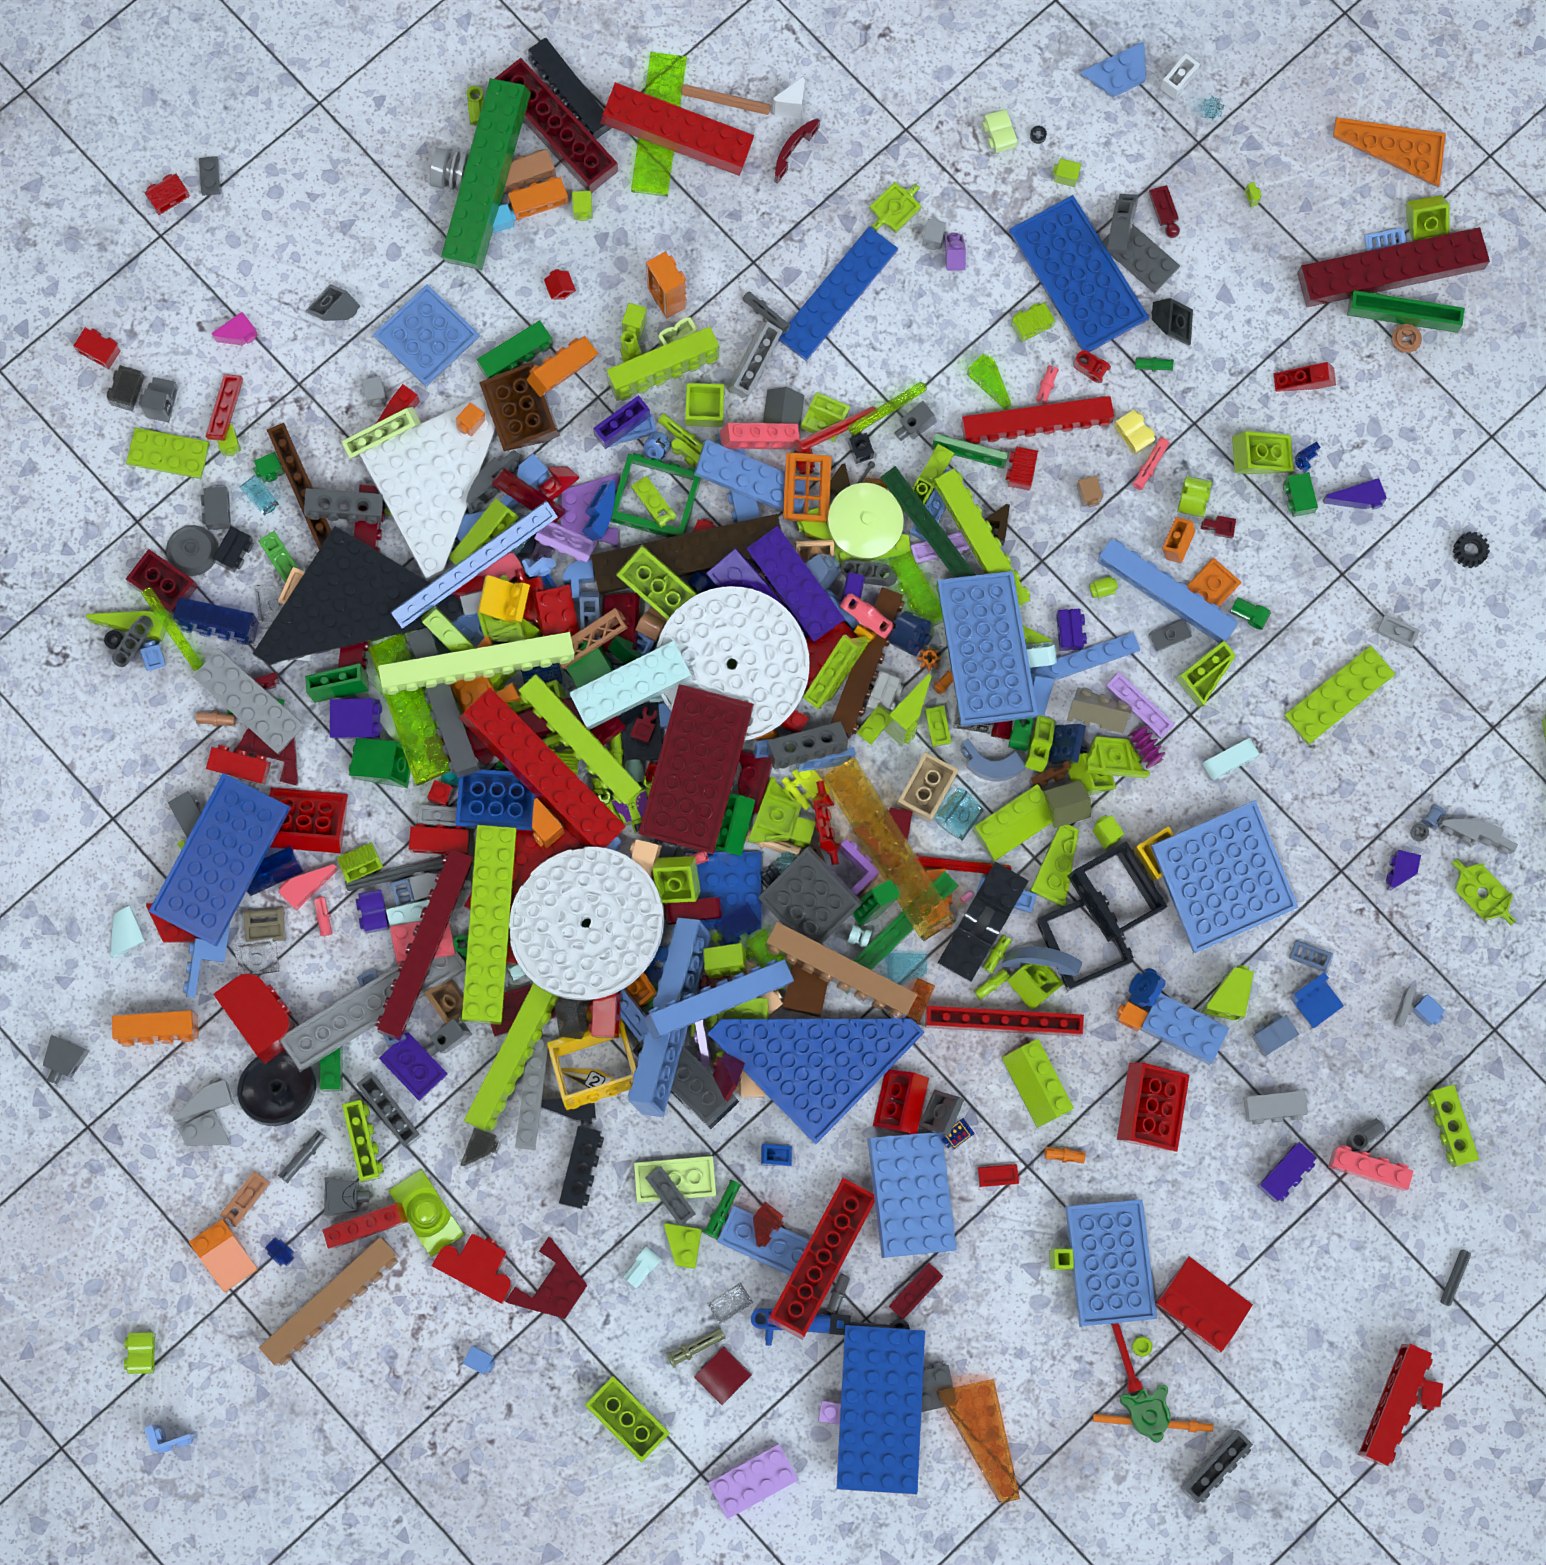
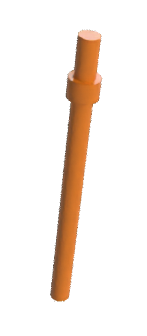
(1191, 1426)

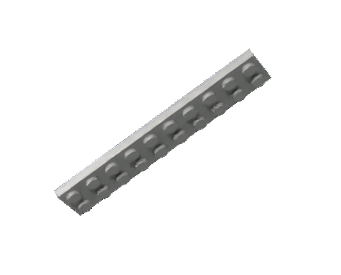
(356, 1014)

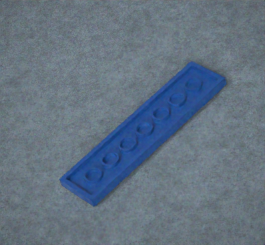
(838, 293)

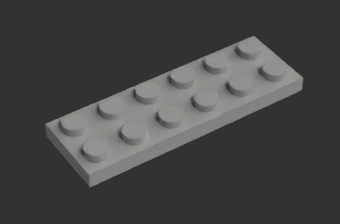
(248, 701)

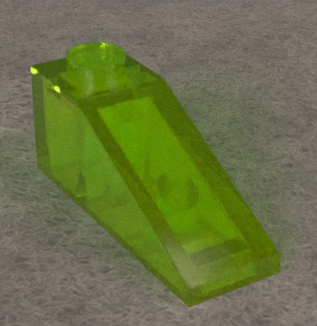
(987, 376)

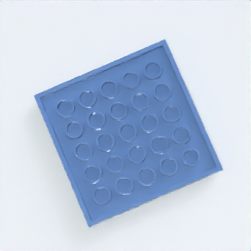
(1224, 876)

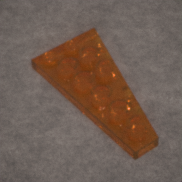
(980, 1423)

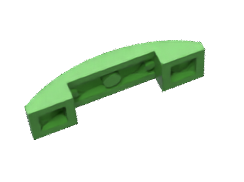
(278, 555)

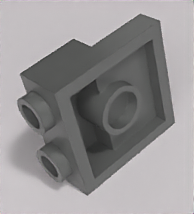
(941, 1112)
(935, 1379)

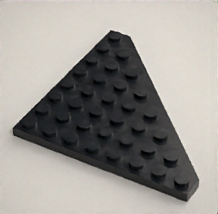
(345, 602)

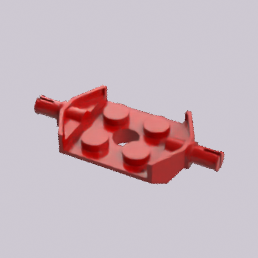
(822, 821)

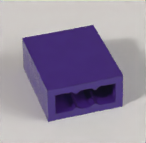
(355, 718)

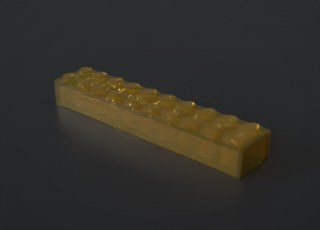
(889, 848)

